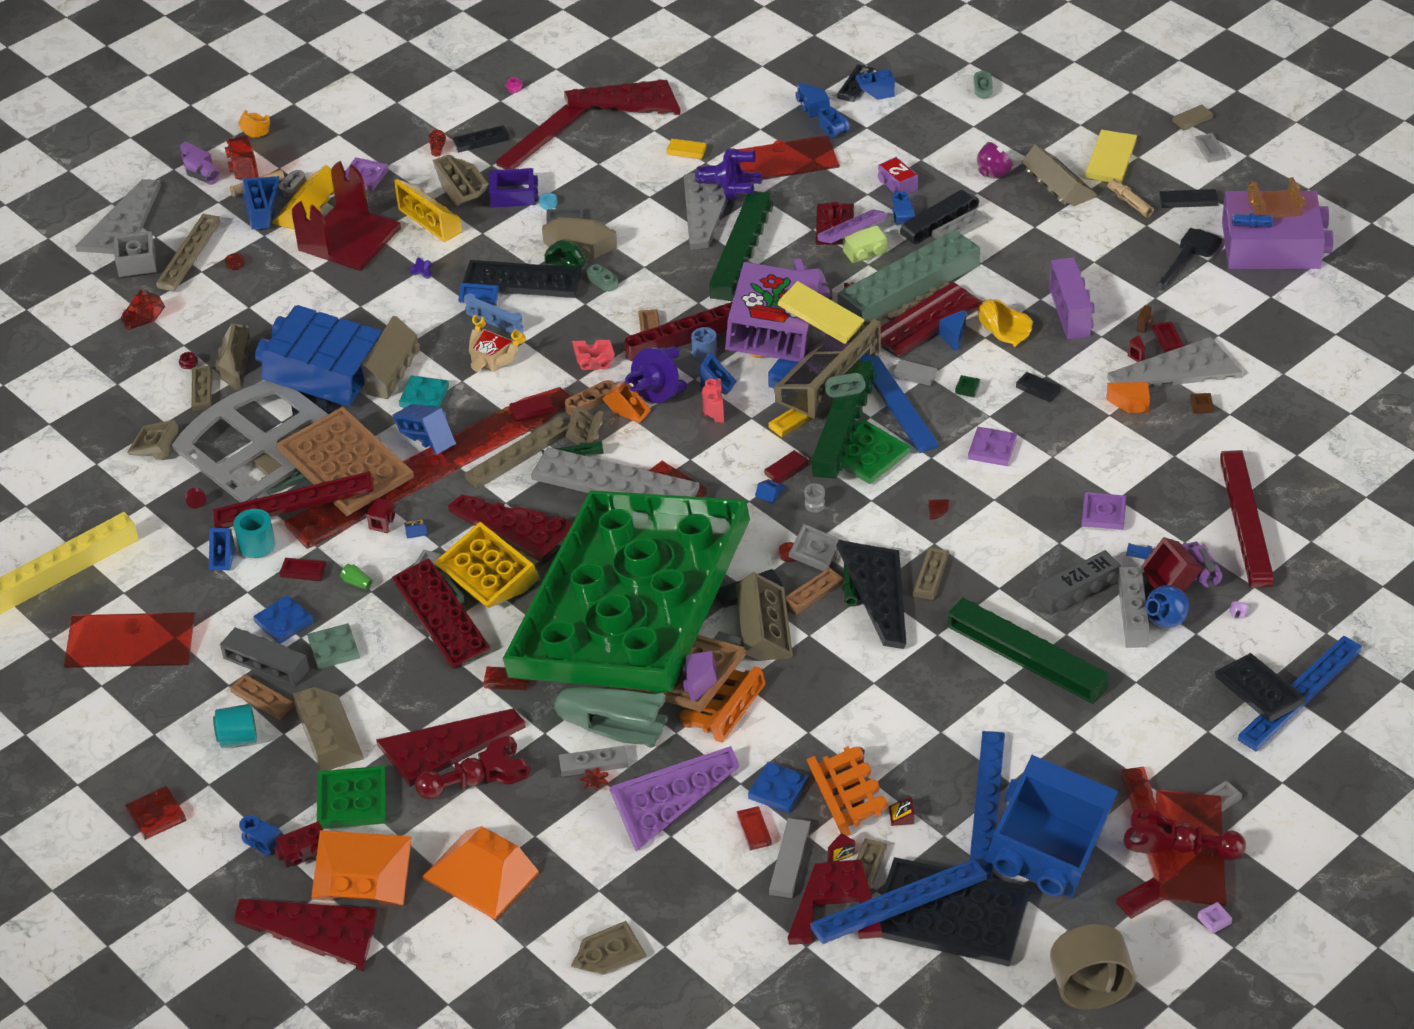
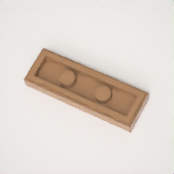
(813, 591)
(262, 697)

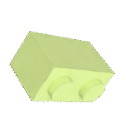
(865, 244)

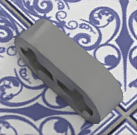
(292, 183)

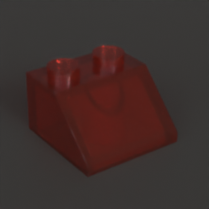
(242, 158)

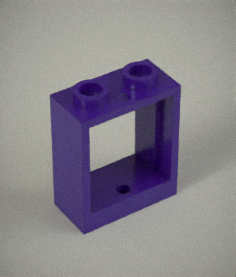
(513, 197)

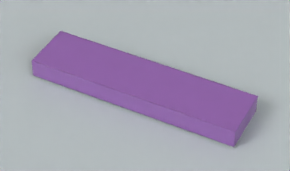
(851, 226)

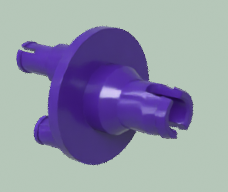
(730, 175)
(656, 374)

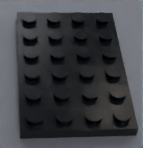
(970, 923)

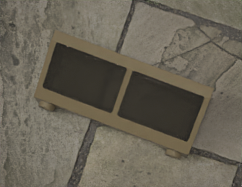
(804, 384)

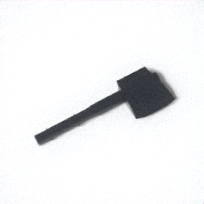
(1196, 242)

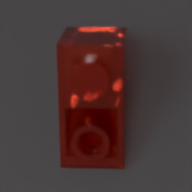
(142, 310)

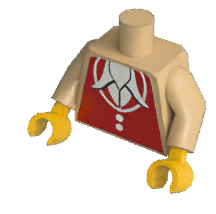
(490, 349)

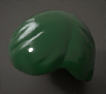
(565, 253)

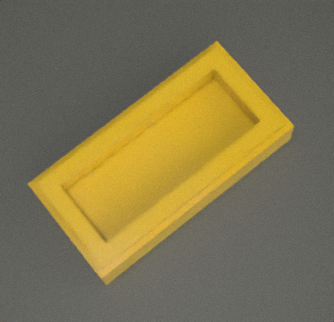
(686, 148)
(788, 422)

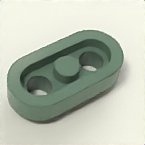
(983, 84)
(602, 277)
(844, 385)

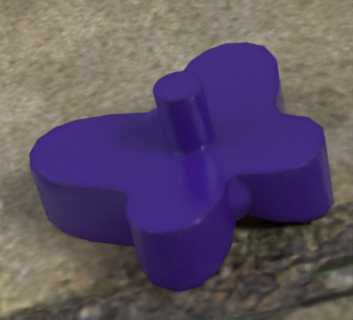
(422, 267)

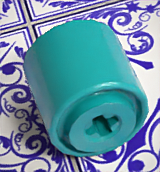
(254, 533)
(235, 726)

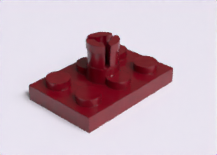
(831, 215)

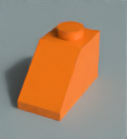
(1129, 396)
(626, 402)

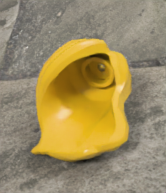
(1004, 322)

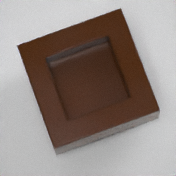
(1144, 319)
(1201, 403)

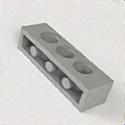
(1133, 607)

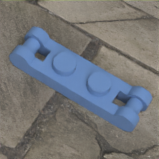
(493, 315)

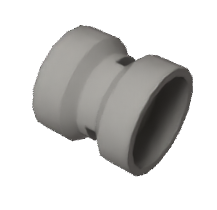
(814, 498)

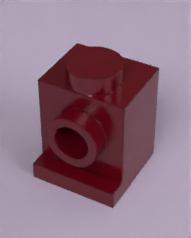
(381, 515)

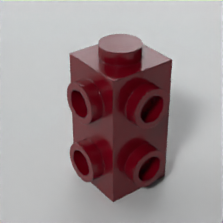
(298, 845)

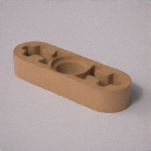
(579, 399)

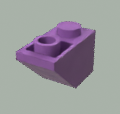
(700, 674)

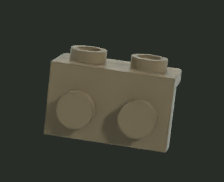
(584, 426)

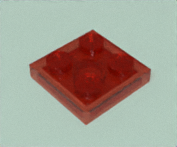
(155, 812)

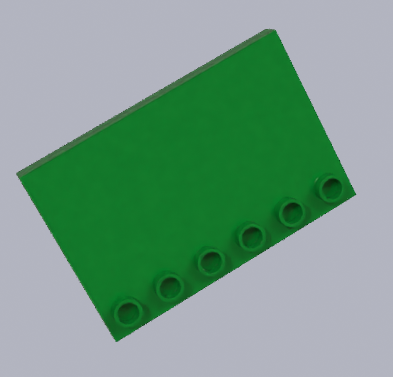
(628, 591)

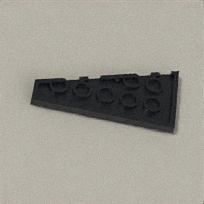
(879, 585)

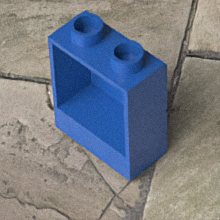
(317, 354)
(1050, 827)

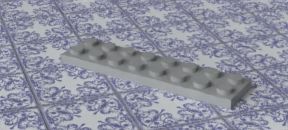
(594, 474)

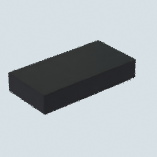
(1038, 386)

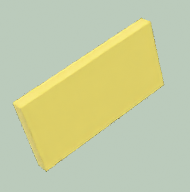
(1111, 156)
(821, 312)

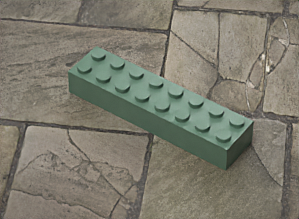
(911, 276)

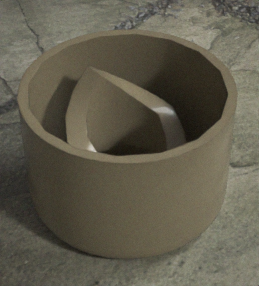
(1092, 966)

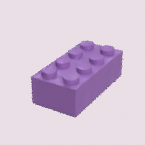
(1071, 298)

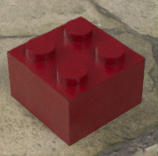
(1170, 565)

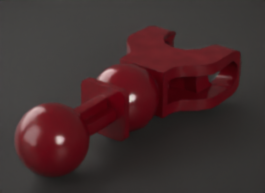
(491, 765)
(1162, 834)

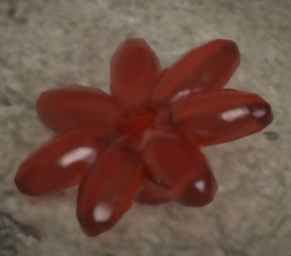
(594, 778)

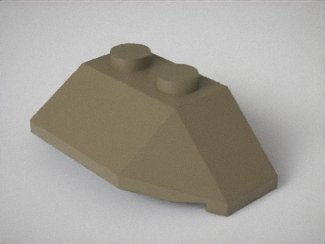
(460, 179)
(589, 234)
(234, 355)

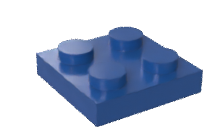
(283, 619)
(778, 787)

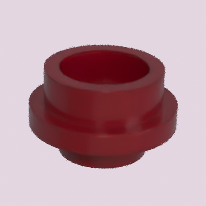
(188, 360)

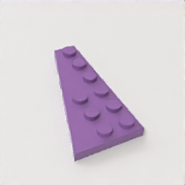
(660, 797)

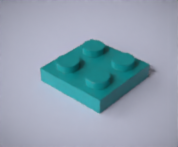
(424, 392)

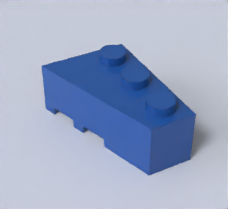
(260, 200)
(426, 425)

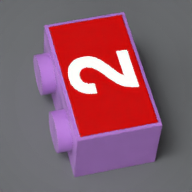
(897, 176)

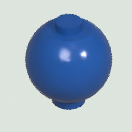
(1167, 606)

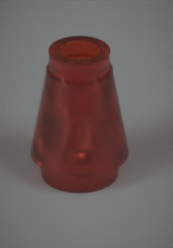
(436, 140)

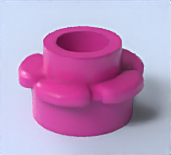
(514, 85)

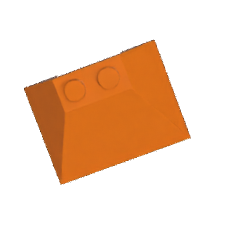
(361, 867)
(483, 871)

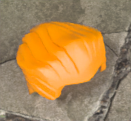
(254, 124)

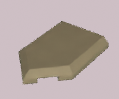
(608, 950)

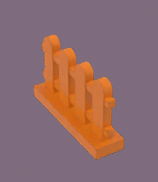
(730, 710)
(846, 798)

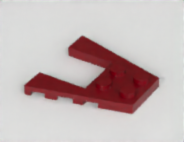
(827, 885)

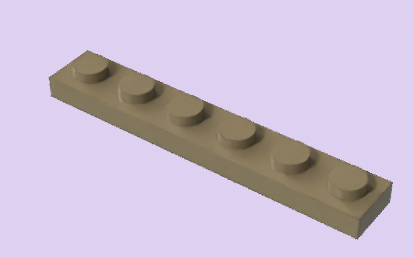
(188, 252)
(517, 453)

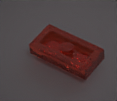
(498, 679)

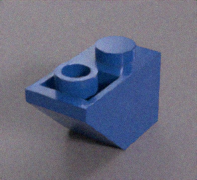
(878, 84)
(811, 99)

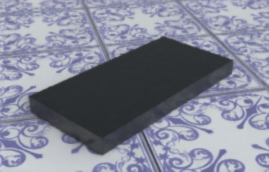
(1260, 687)

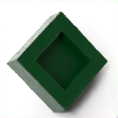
(967, 386)

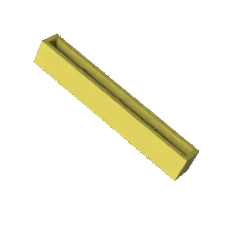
(66, 560)

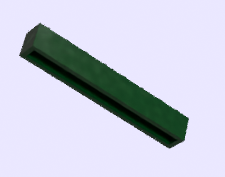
(740, 245)
(840, 426)
(1028, 650)

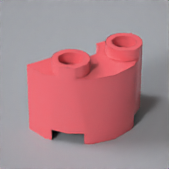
(593, 356)
(713, 400)

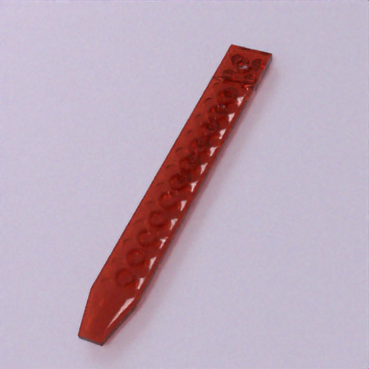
(427, 468)

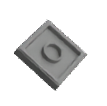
(814, 548)

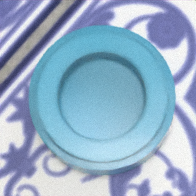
(548, 201)

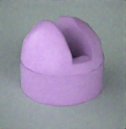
(1238, 608)

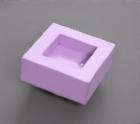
(1214, 918)

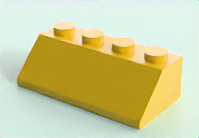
(313, 191)
(427, 211)

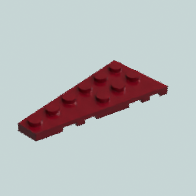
(627, 97)
(519, 527)
(444, 744)
(322, 929)

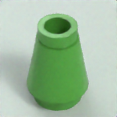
(354, 576)

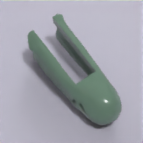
(616, 713)

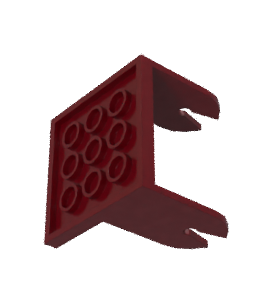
(348, 231)

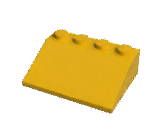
(487, 567)

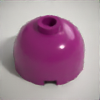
(992, 162)

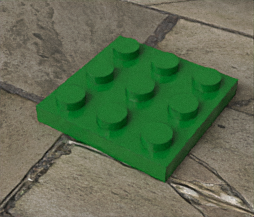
(873, 452)
(351, 797)

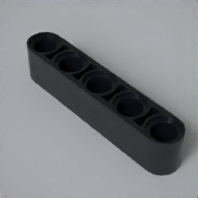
(954, 206)

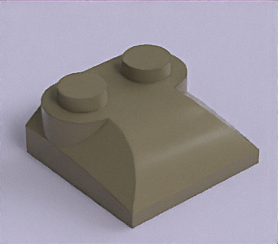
(155, 440)

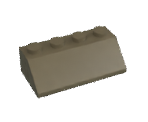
(1057, 177)
(389, 359)
(763, 618)
(327, 728)

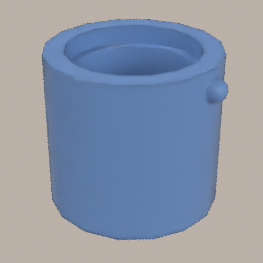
(703, 343)

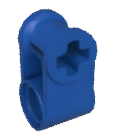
(832, 121)
(902, 208)
(259, 834)

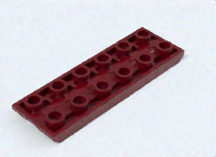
(923, 319)
(440, 613)

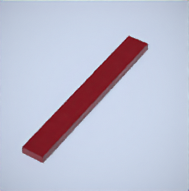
(539, 137)
(298, 498)

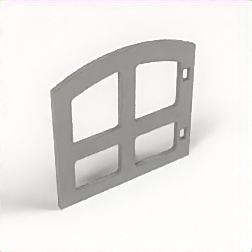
(262, 441)

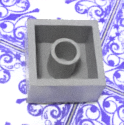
(135, 254)

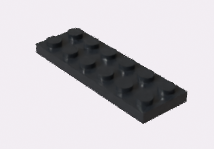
(525, 278)

